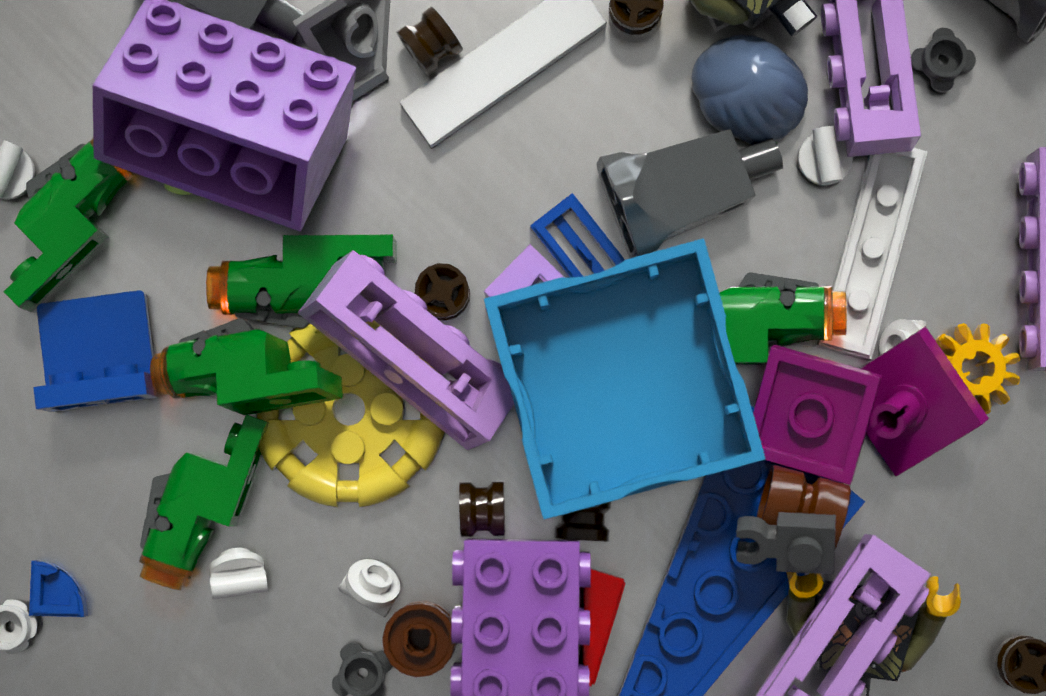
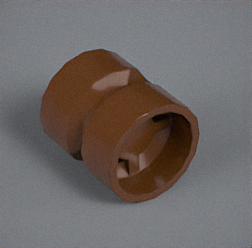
(790, 493)
(419, 638)

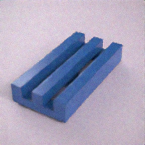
(555, 216)

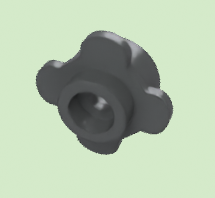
(958, 57)
(355, 658)

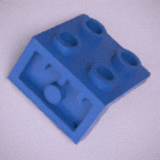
(95, 351)

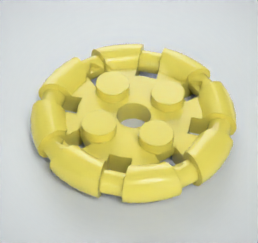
(344, 443)

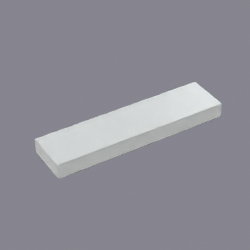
(500, 66)
(874, 247)

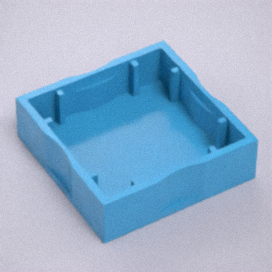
(624, 379)

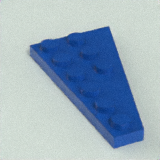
(707, 597)

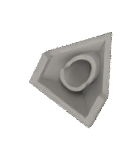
(351, 33)

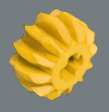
(988, 353)

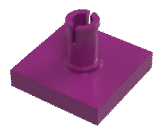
(919, 403)
(814, 413)

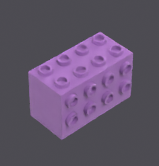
(222, 112)
(520, 618)

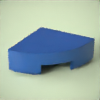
(55, 592)

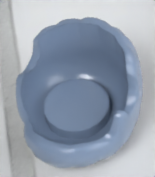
(750, 88)

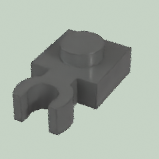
(798, 542)

